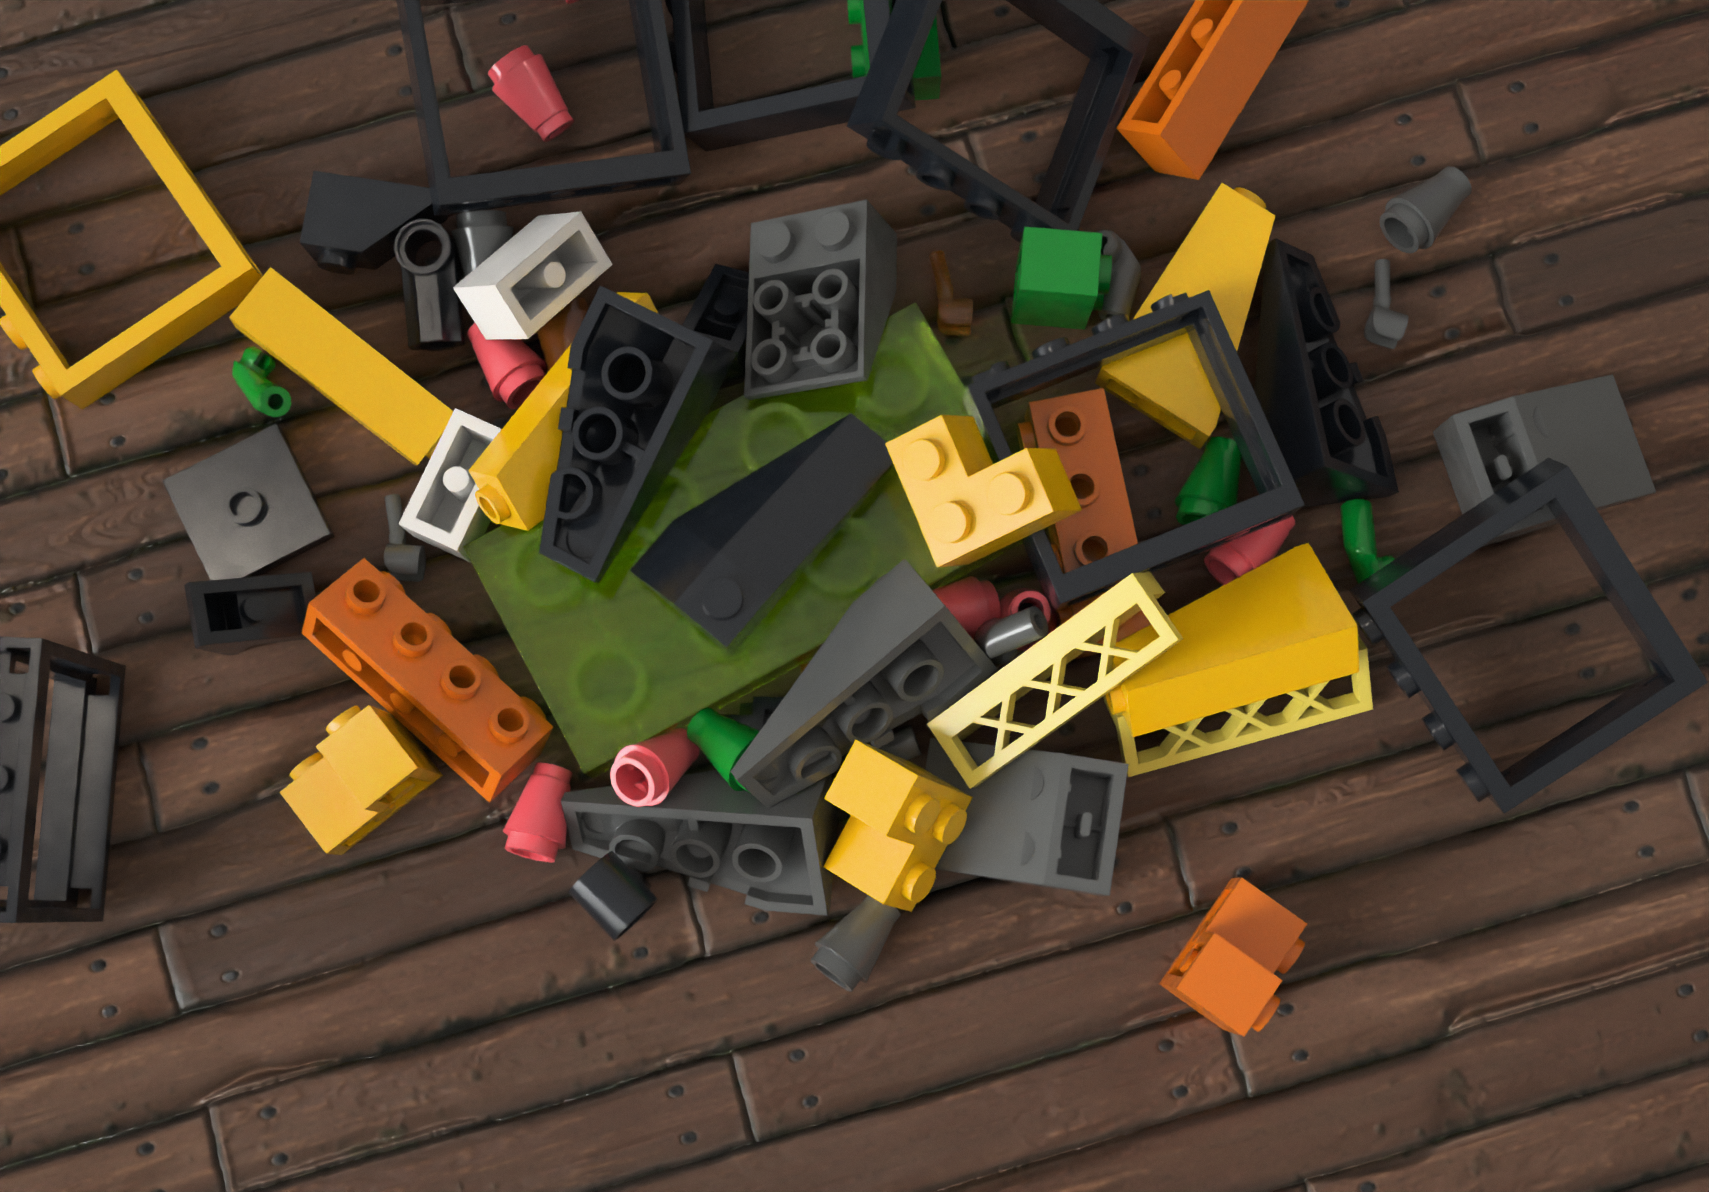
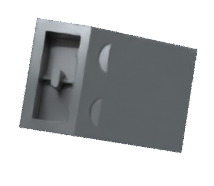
(817, 298)
(1570, 423)
(1037, 819)

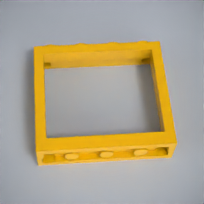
(170, 323)

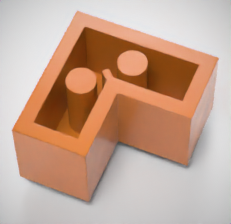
(1233, 959)

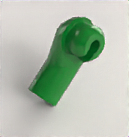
(251, 377)
(1360, 539)

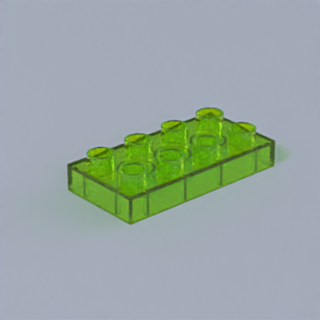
(629, 664)

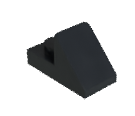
(722, 311)
(248, 611)

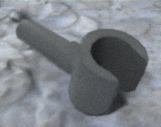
(1384, 325)
(402, 560)

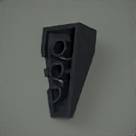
(1310, 388)
(628, 416)
(754, 539)

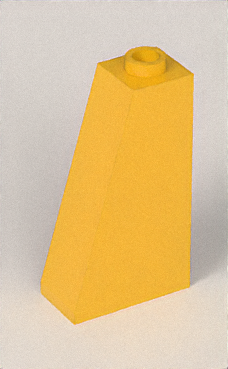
(1218, 256)
(342, 366)
(519, 461)
(1242, 645)

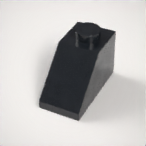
(357, 219)

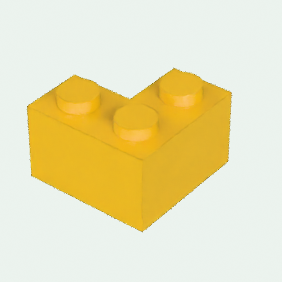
(966, 500)
(358, 778)
(894, 827)

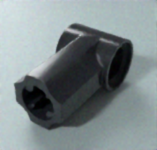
(430, 301)
(613, 895)

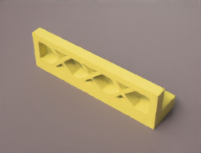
(1050, 658)
(1247, 724)

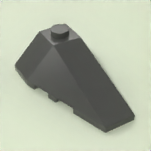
(878, 668)
(718, 839)

